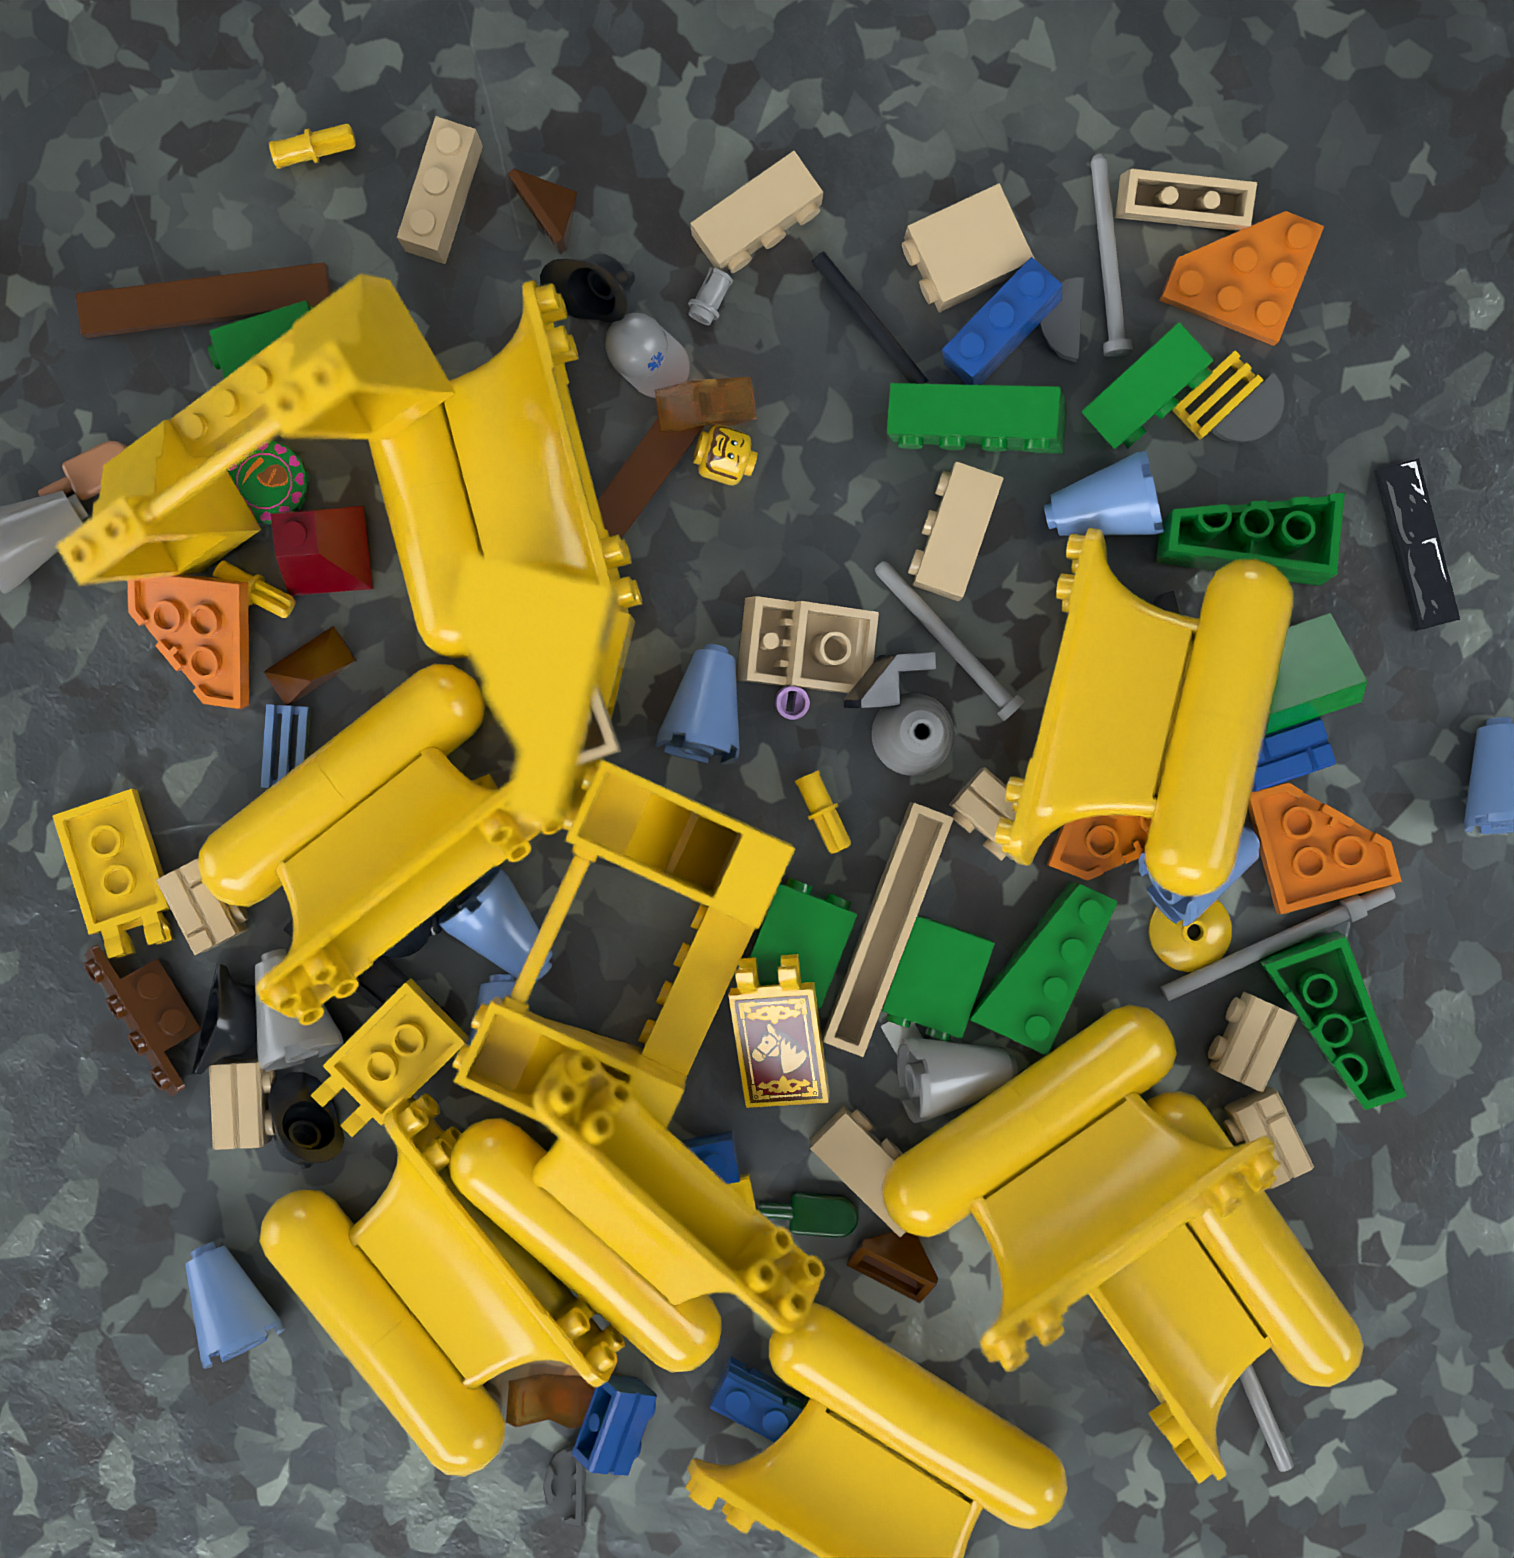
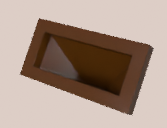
(549, 205)
(310, 666)
(896, 1264)

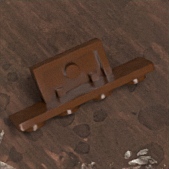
(150, 1010)

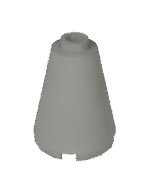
(31, 534)
(895, 738)
(283, 1039)
(949, 1075)

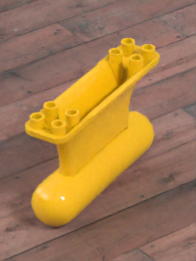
(499, 478)
(1155, 716)
(367, 838)
(1070, 1174)
(631, 1217)
(431, 1296)
(1217, 1301)
(889, 1465)

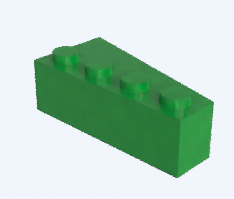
(978, 417)
(1291, 534)
(1046, 970)
(1334, 1007)

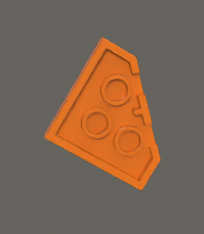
(1247, 277)
(200, 631)
(1099, 844)
(1315, 850)

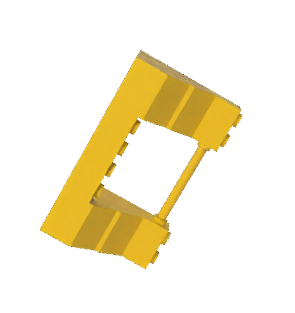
(340, 373)
(542, 653)
(682, 848)

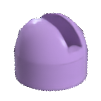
(800, 702)

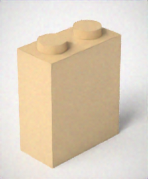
(966, 248)

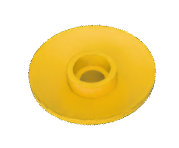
(1187, 955)

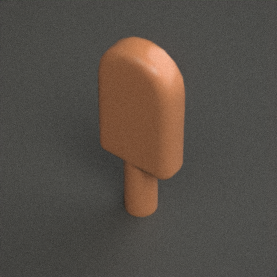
(85, 471)

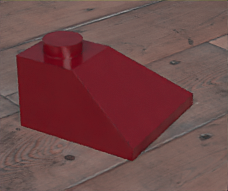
(323, 550)

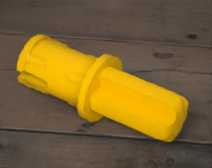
(312, 145)
(258, 591)
(823, 812)

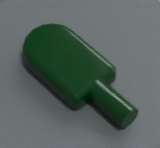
(815, 1214)

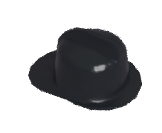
(591, 287)
(302, 1127)

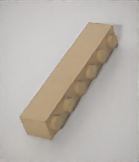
(886, 929)

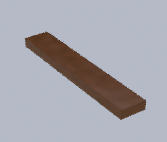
(200, 299)
(642, 476)

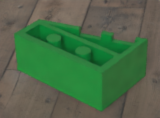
(1149, 387)

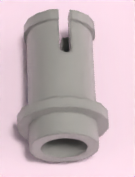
(710, 296)

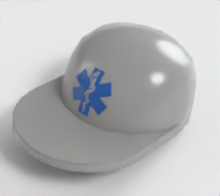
(646, 354)

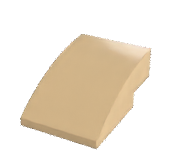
(805, 644)

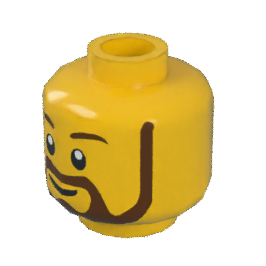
(724, 455)

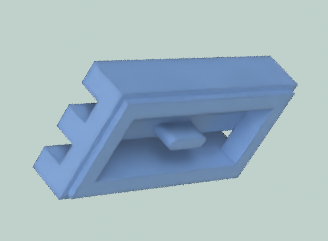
(285, 742)

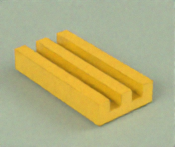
(1242, 371)

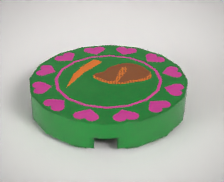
(271, 480)

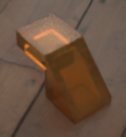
(705, 402)
(548, 1398)

